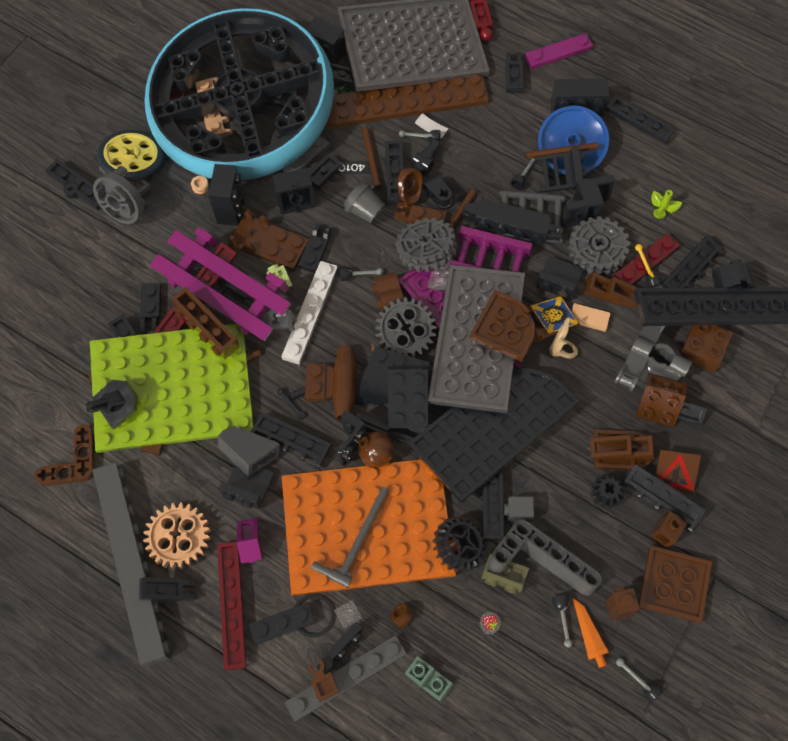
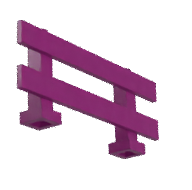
(197, 252)

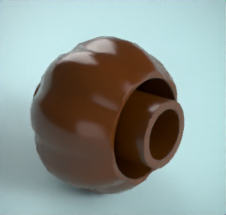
(376, 449)

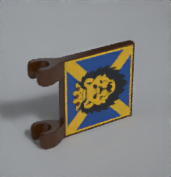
(551, 316)

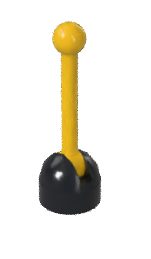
(652, 278)

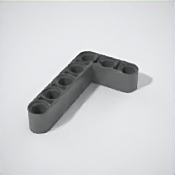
(544, 554)

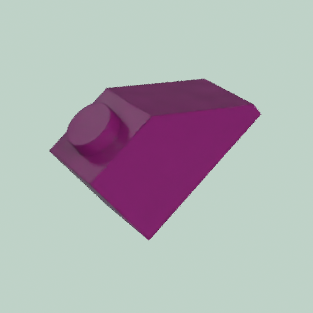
(249, 541)

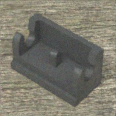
(277, 321)

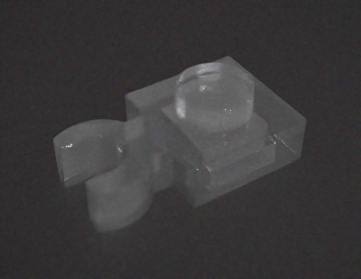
(439, 278)

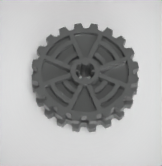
(426, 244)
(599, 246)

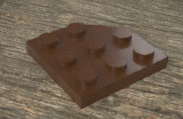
(505, 326)

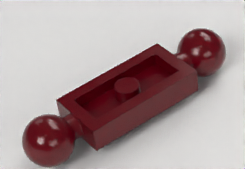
(482, 19)

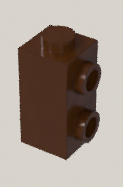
(622, 603)

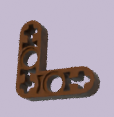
(74, 468)

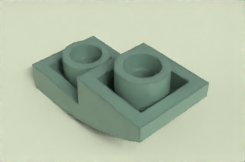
(429, 679)

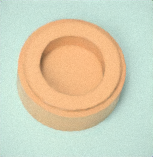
(200, 184)

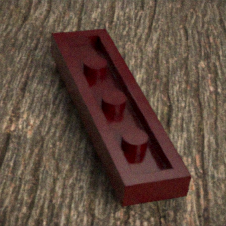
(654, 255)

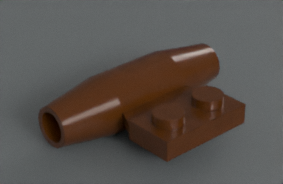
(337, 382)

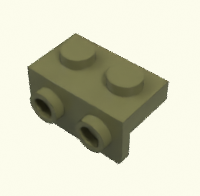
(512, 578)

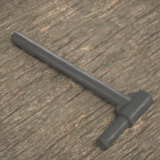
(342, 575)

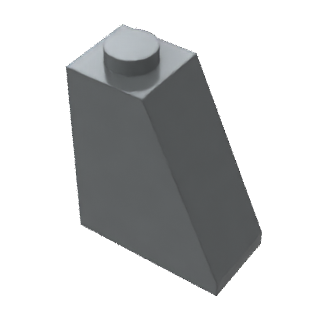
(247, 449)

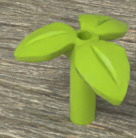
(664, 204)

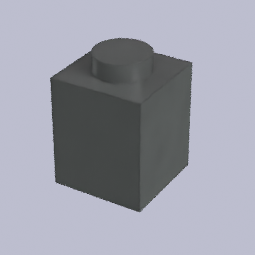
(519, 509)

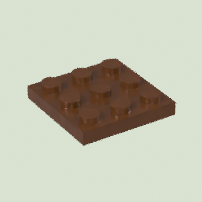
(675, 584)

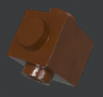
(668, 529)

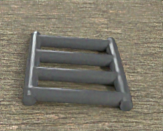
(523, 196)

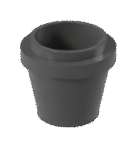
(364, 203)

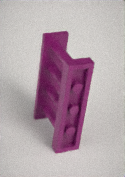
(491, 241)

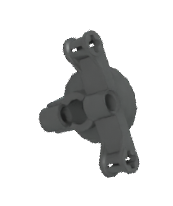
(640, 364)

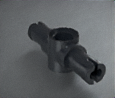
(424, 160)

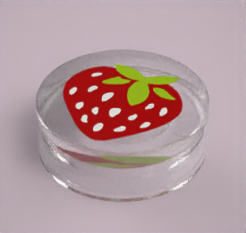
(490, 623)

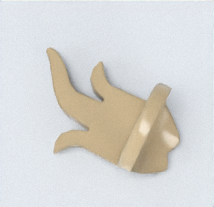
(556, 346)

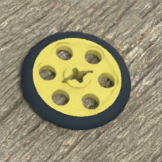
(131, 154)

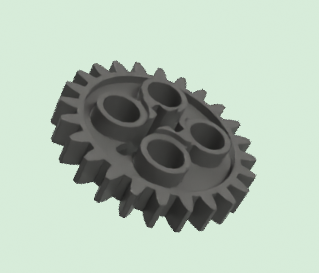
(420, 319)

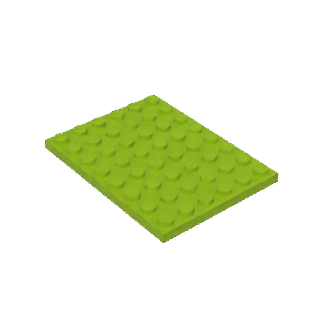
(179, 387)

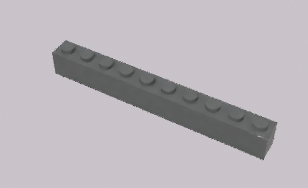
(130, 564)

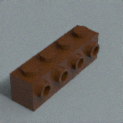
(207, 325)

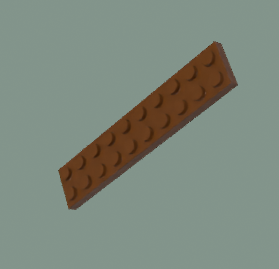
(406, 101)

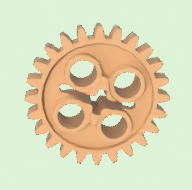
(195, 536)

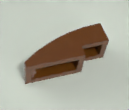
(610, 290)
(623, 448)

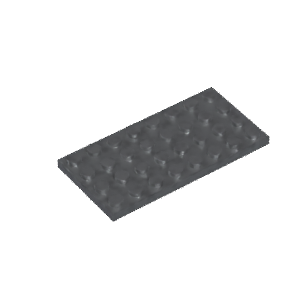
(465, 370)

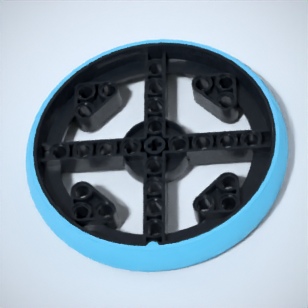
(239, 92)

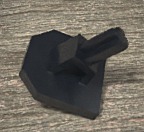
(115, 401)

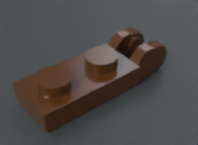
(417, 213)

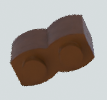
(387, 289)

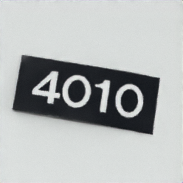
(354, 167)

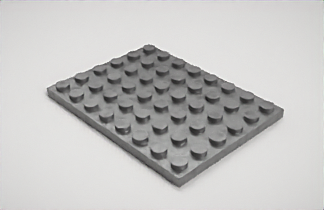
(411, 42)

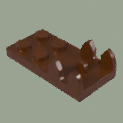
(268, 241)

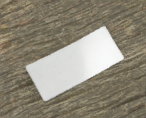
(428, 124)

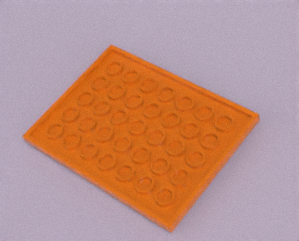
(330, 508)

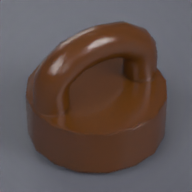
(402, 615)

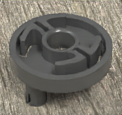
(121, 198)

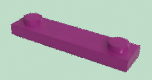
(558, 51)

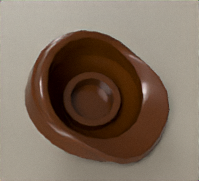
(409, 185)

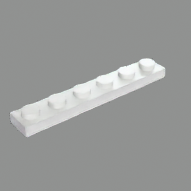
(309, 313)

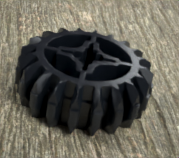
(452, 546)

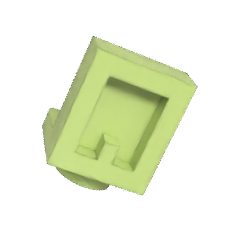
(279, 272)

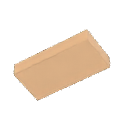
(591, 317)

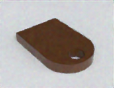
(623, 465)

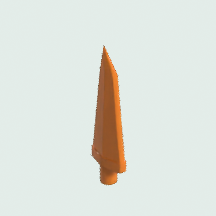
(593, 642)

